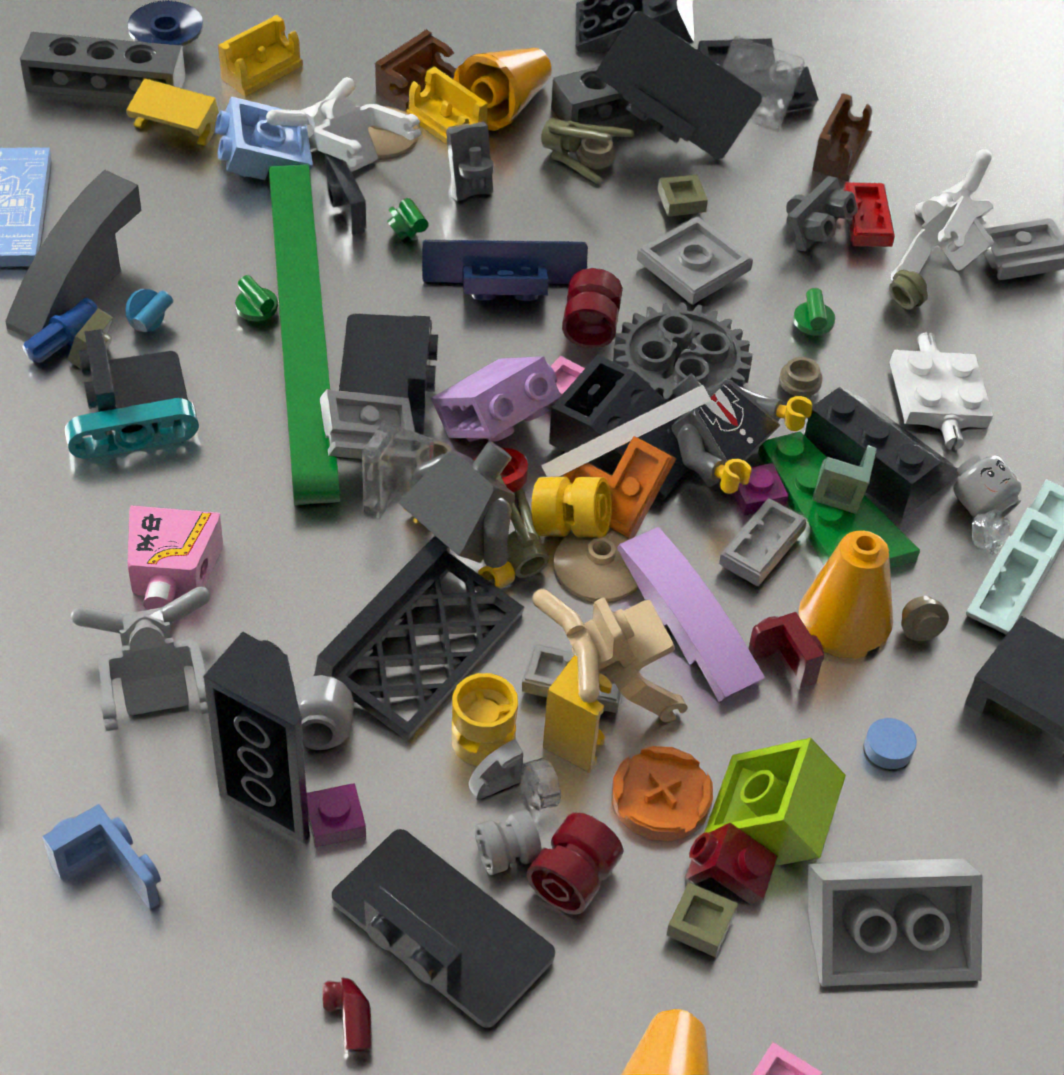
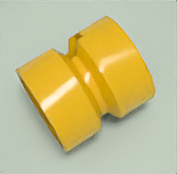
(565, 506)
(482, 716)

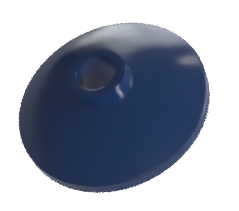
(165, 23)

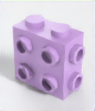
(497, 398)

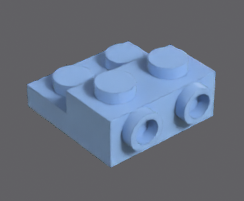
(253, 144)

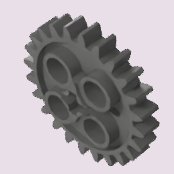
(663, 340)

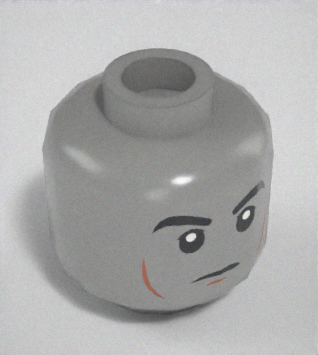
(987, 486)

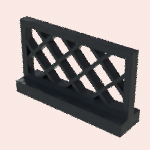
(382, 618)

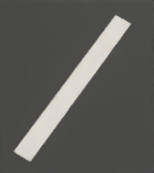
(625, 432)

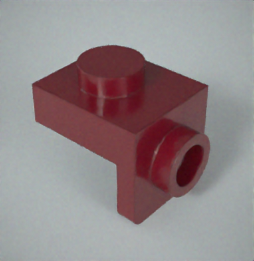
(793, 643)
(733, 861)

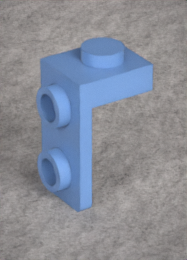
(92, 834)

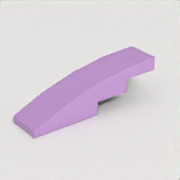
(691, 613)

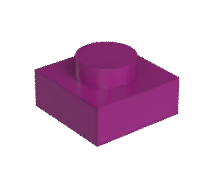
(763, 484)
(335, 815)

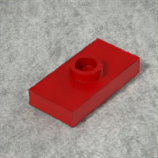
(873, 220)

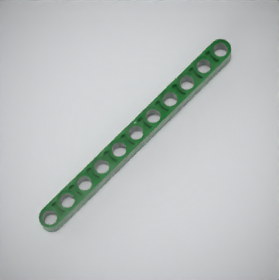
(302, 335)

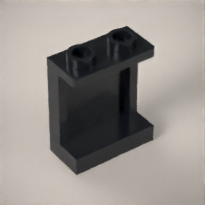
(1025, 677)

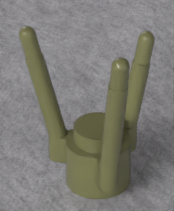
(567, 136)
(524, 545)

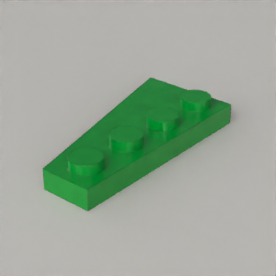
(798, 467)

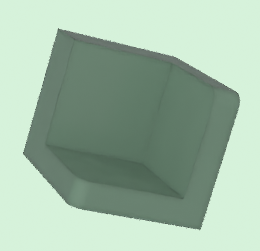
(843, 483)

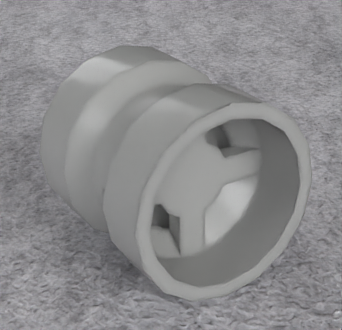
(503, 844)

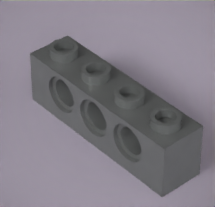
(97, 65)
(588, 100)

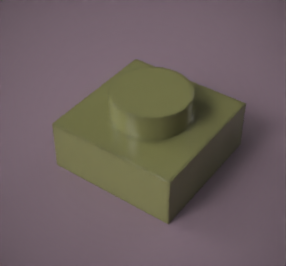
(682, 195)
(98, 321)
(702, 919)

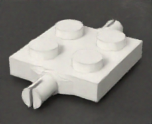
(940, 390)

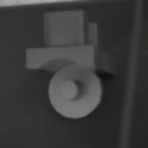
(470, 160)
(815, 215)

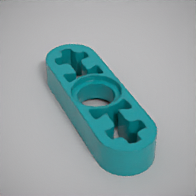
(115, 420)

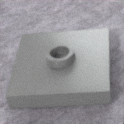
(694, 260)

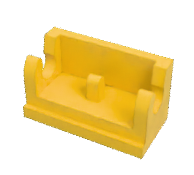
(259, 56)
(444, 104)
(175, 108)
(571, 723)

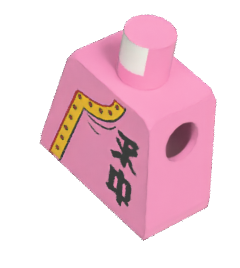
(171, 552)

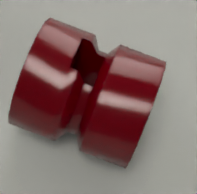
(592, 308)
(580, 858)

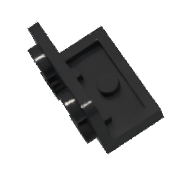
(129, 379)

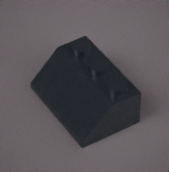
(903, 468)

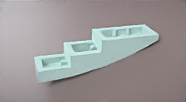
(1022, 562)

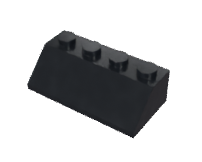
(258, 734)

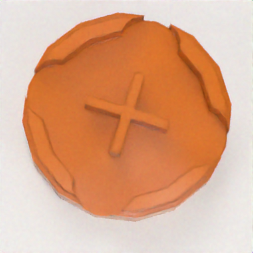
(662, 793)

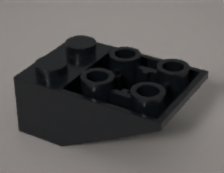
(603, 20)
(603, 400)

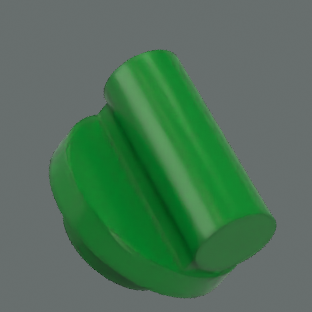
(407, 220)
(254, 301)
(814, 316)

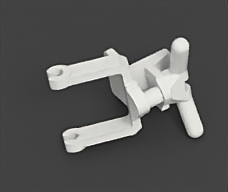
(343, 128)
(952, 222)

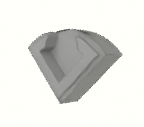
(498, 770)

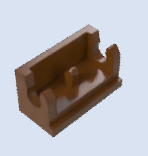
(409, 64)
(842, 140)

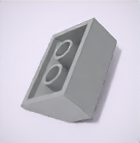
(896, 921)

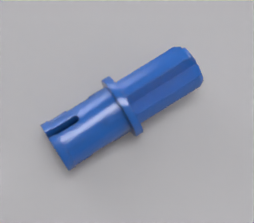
(59, 332)

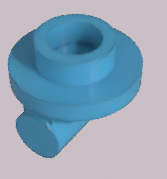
(147, 309)

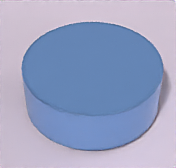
(890, 743)

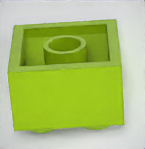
(781, 798)

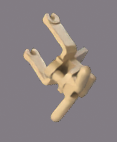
(618, 648)

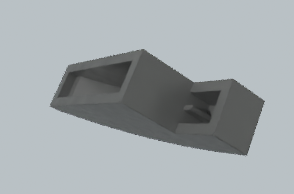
(76, 255)

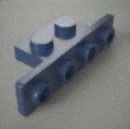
(503, 266)

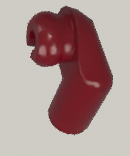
(356, 1013)

